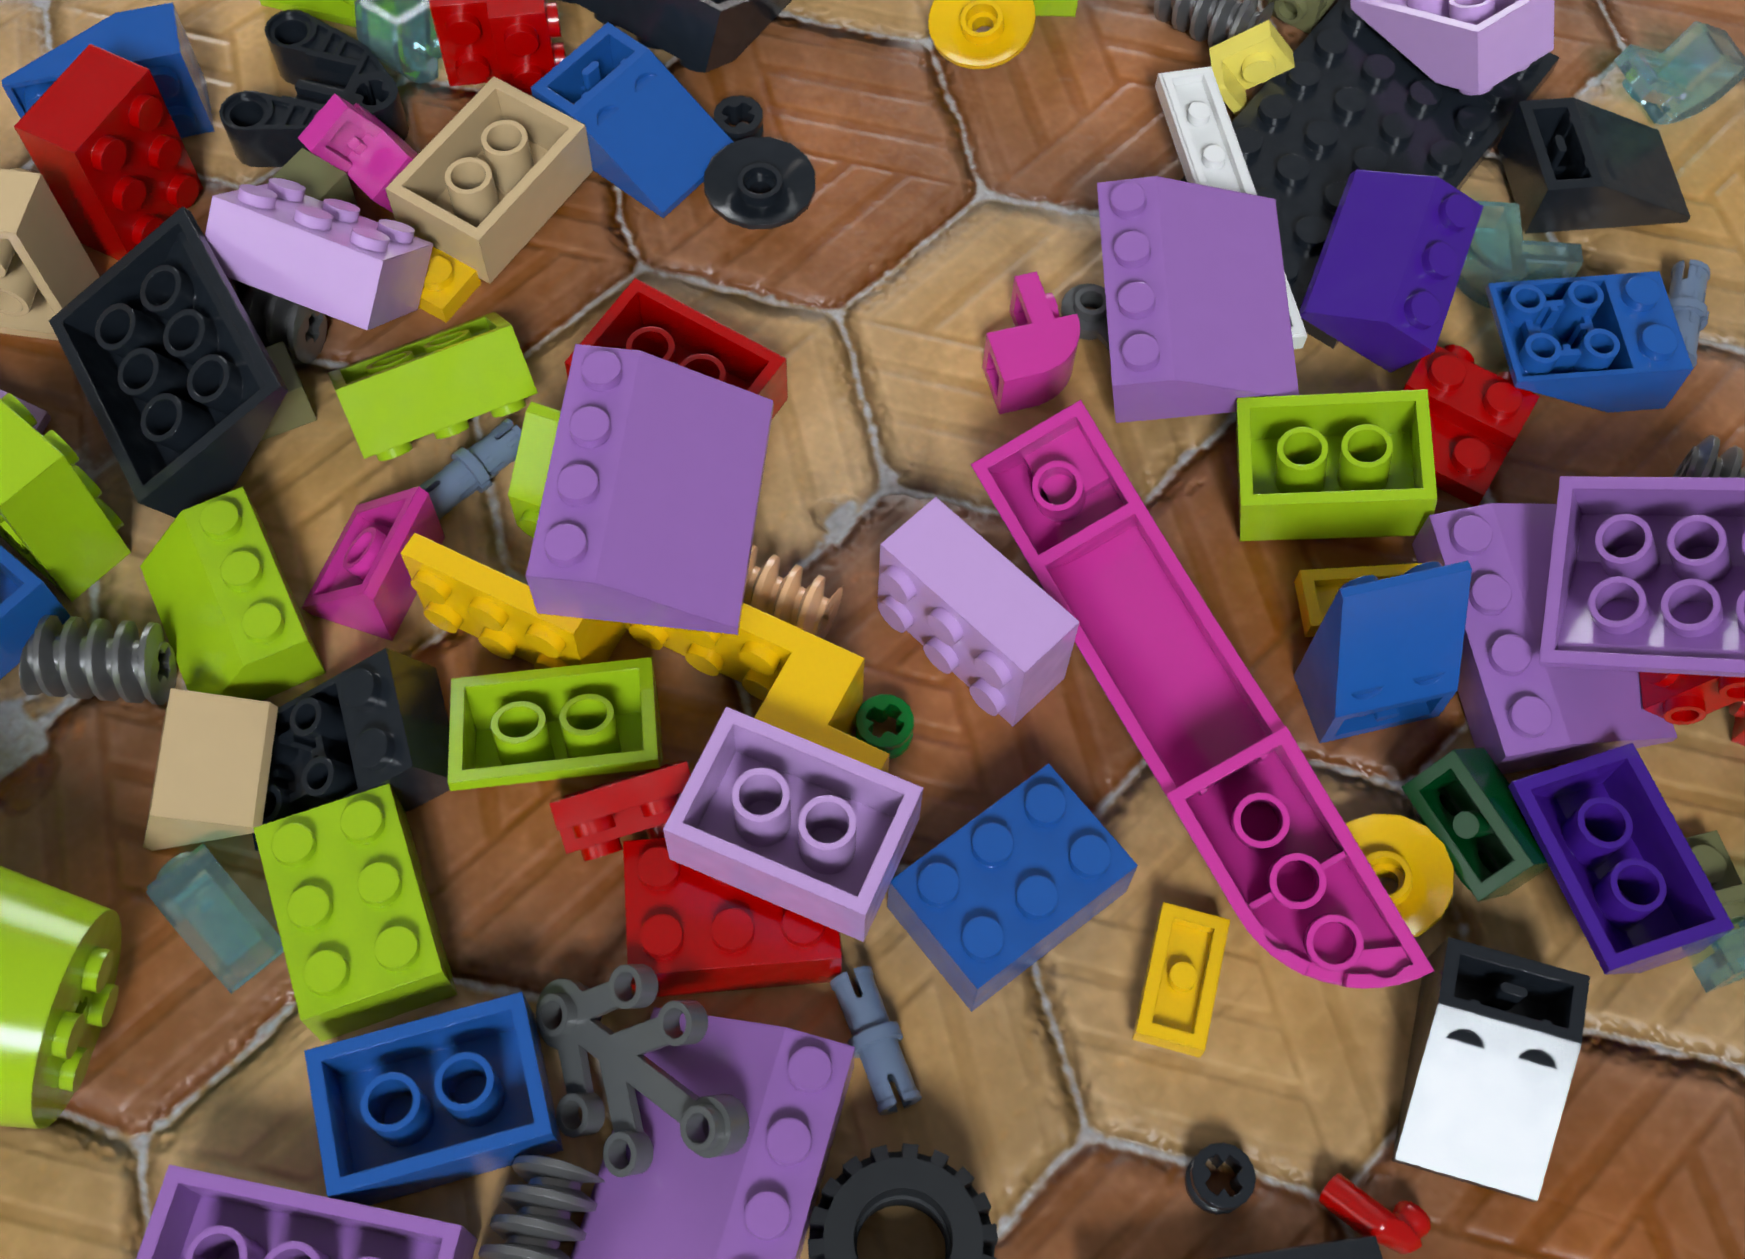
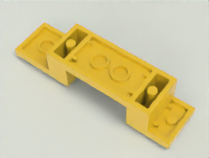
(800, 678)

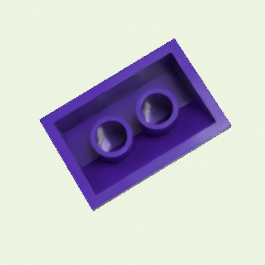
(1391, 265)
(1621, 861)

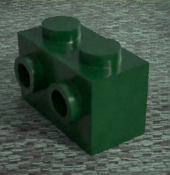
(1478, 821)

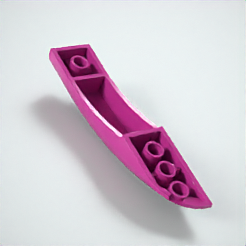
(1197, 710)

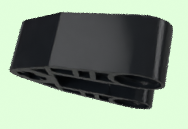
(319, 64)

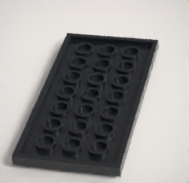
(1361, 108)

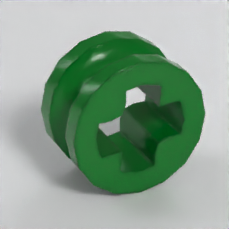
(879, 709)

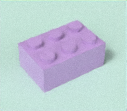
(318, 252)
(974, 612)
(793, 823)

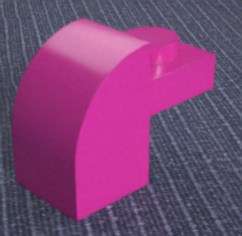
(359, 146)
(1037, 355)

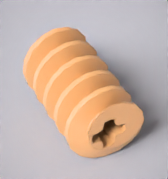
(788, 599)

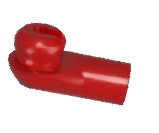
(1361, 1212)

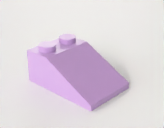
(1464, 41)

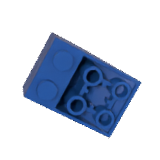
(144, 36)
(637, 118)
(1592, 339)
(1386, 651)

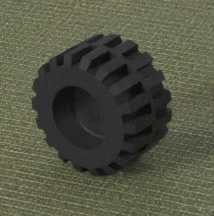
(908, 1181)

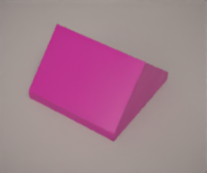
(365, 574)

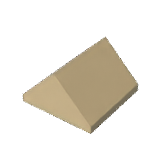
(210, 769)

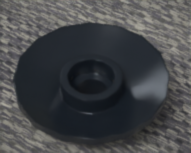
(759, 183)

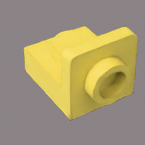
(1248, 61)

